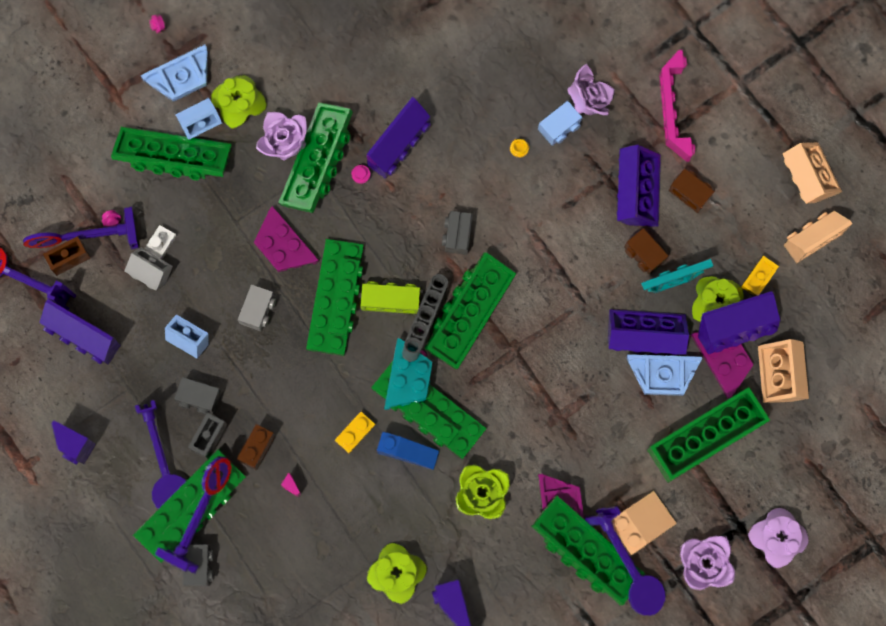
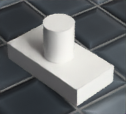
(160, 242)

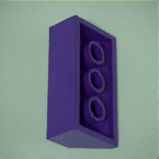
(398, 139)
(638, 186)
(739, 323)
(78, 332)
(647, 332)

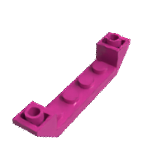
(680, 146)

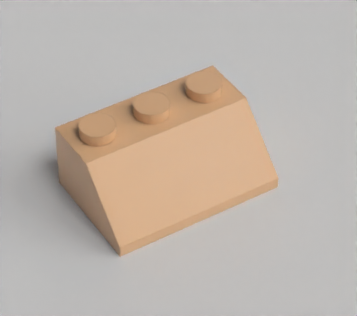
(811, 172)
(816, 235)
(783, 371)

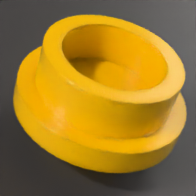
(519, 148)

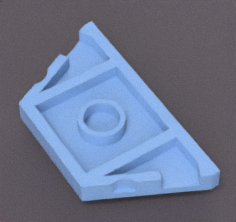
(180, 75)
(663, 373)

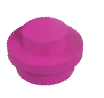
(157, 23)
(360, 174)
(111, 218)

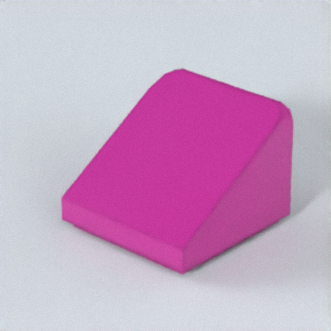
(289, 485)

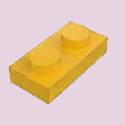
(760, 276)
(355, 432)

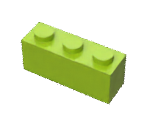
(390, 298)

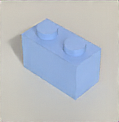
(198, 118)
(560, 123)
(186, 336)

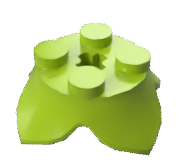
(235, 112)
(708, 290)
(496, 484)
(401, 588)

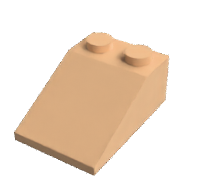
(642, 523)

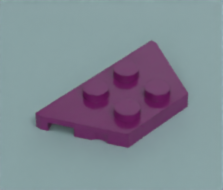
(281, 244)
(727, 366)
(567, 492)

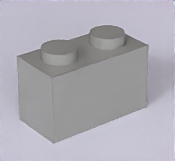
(148, 268)
(256, 308)

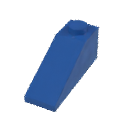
(407, 451)

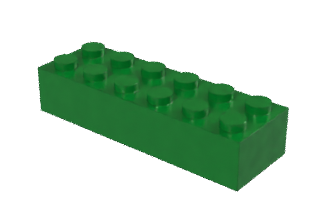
(708, 435)

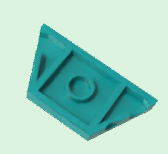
(671, 279)
(407, 379)

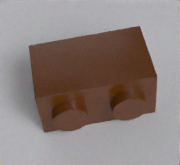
(691, 190)
(645, 251)
(66, 256)
(256, 447)

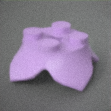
(588, 95)
(276, 128)
(764, 537)
(717, 551)

